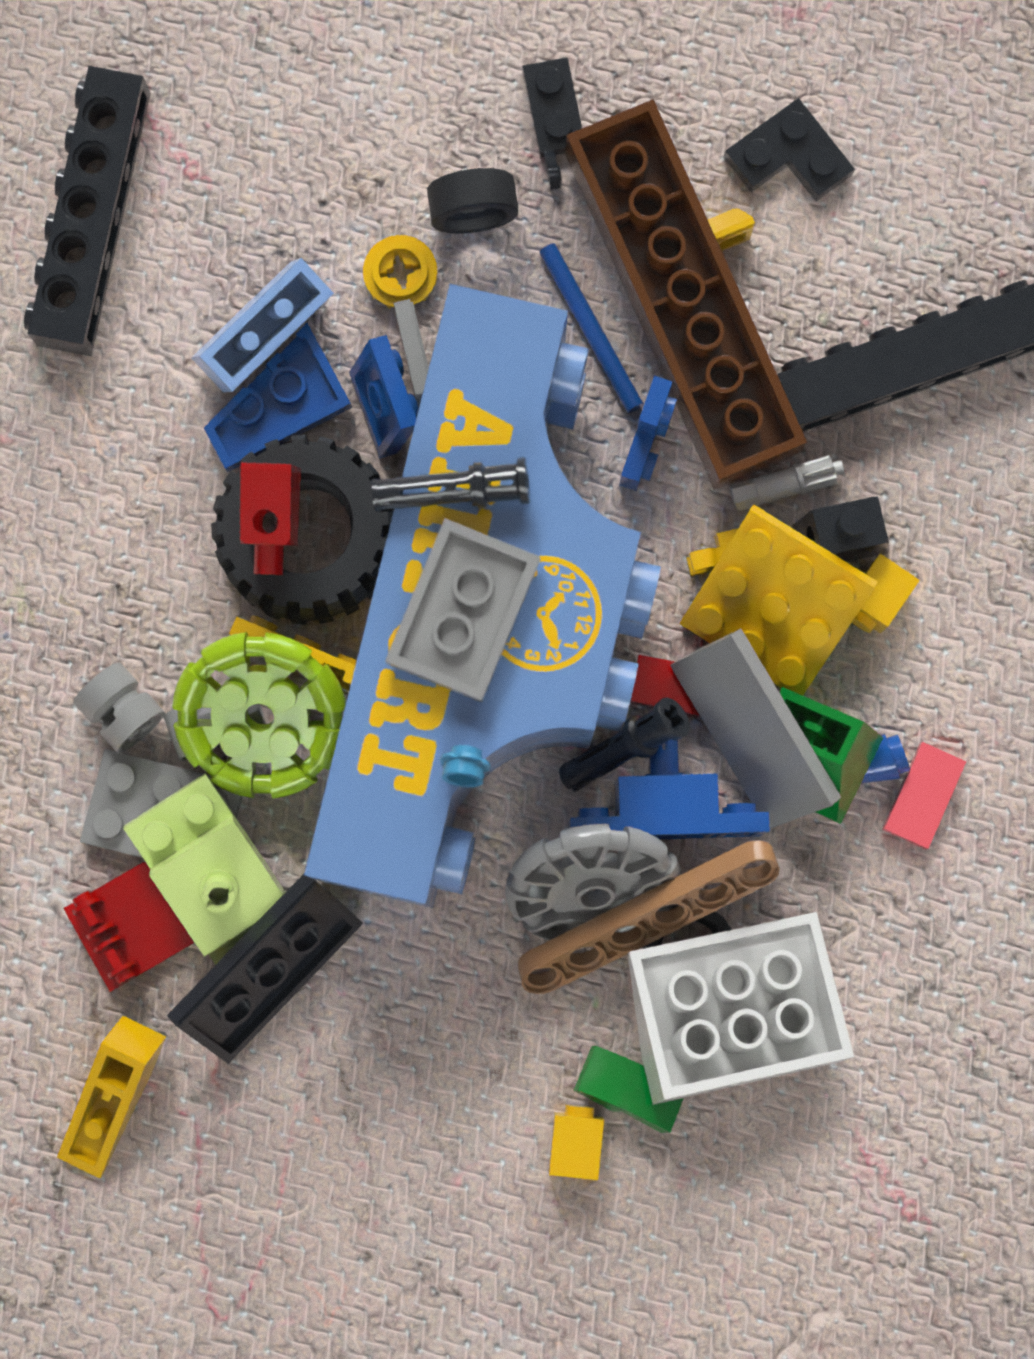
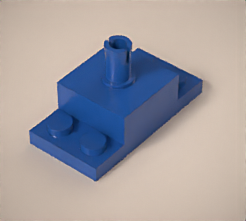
(675, 804)

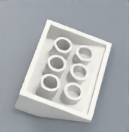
(736, 1008)

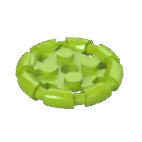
(241, 736)

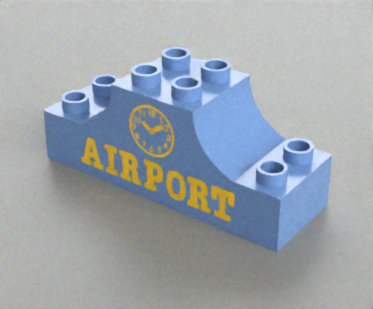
(487, 398)

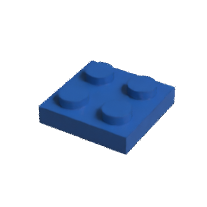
(383, 396)

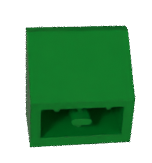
(840, 743)

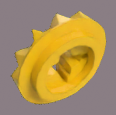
(414, 256)

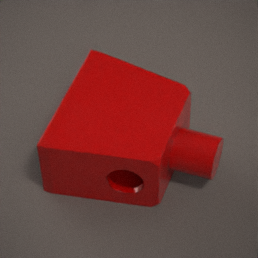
(267, 490)

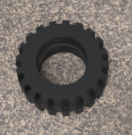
(337, 586)

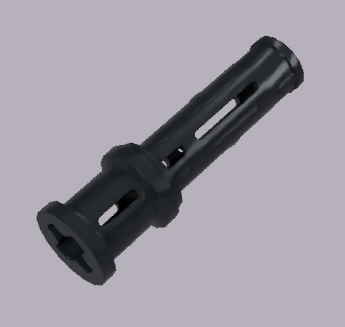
(389, 492)
(638, 738)

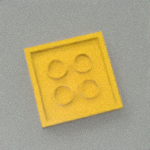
(784, 597)

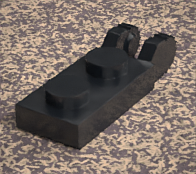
(552, 110)

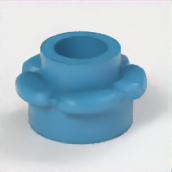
(464, 766)

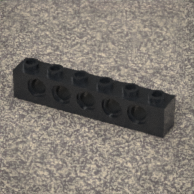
(100, 95)

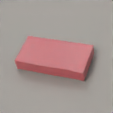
(924, 795)

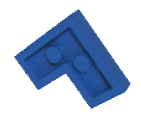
(652, 422)

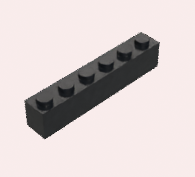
(912, 358)

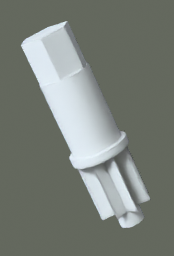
(787, 482)

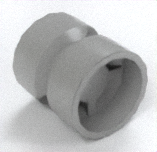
(119, 707)

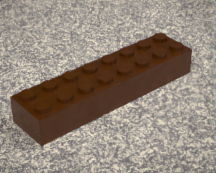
(684, 294)

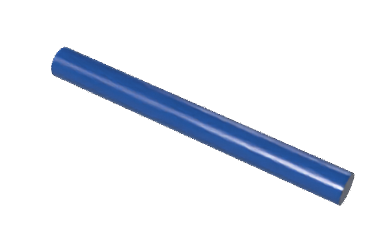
(591, 328)

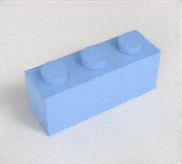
(262, 325)

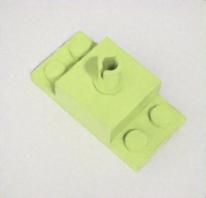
(205, 866)

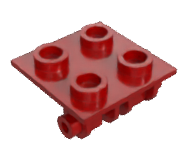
(127, 926)

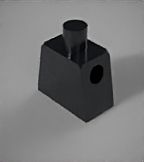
(847, 529)

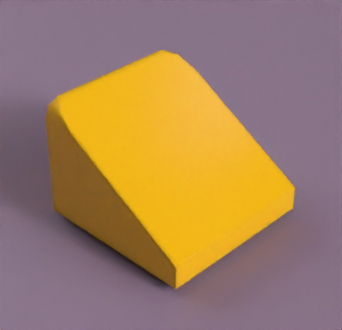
(732, 228)

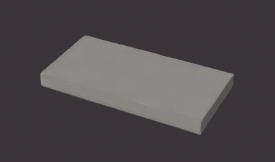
(755, 729)

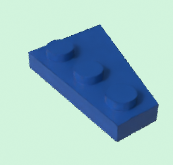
(282, 401)

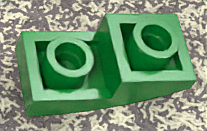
(624, 1088)

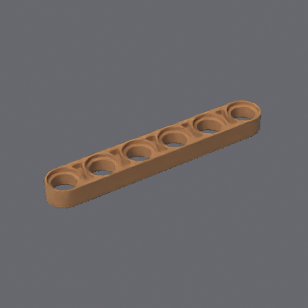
(649, 923)

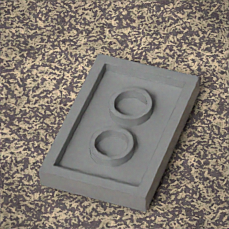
(463, 610)
(126, 790)

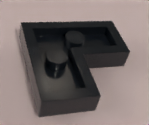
(794, 141)

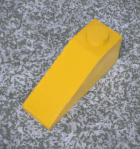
(110, 1095)

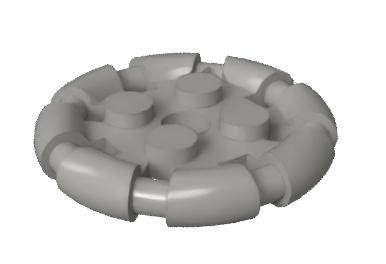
(553, 892)

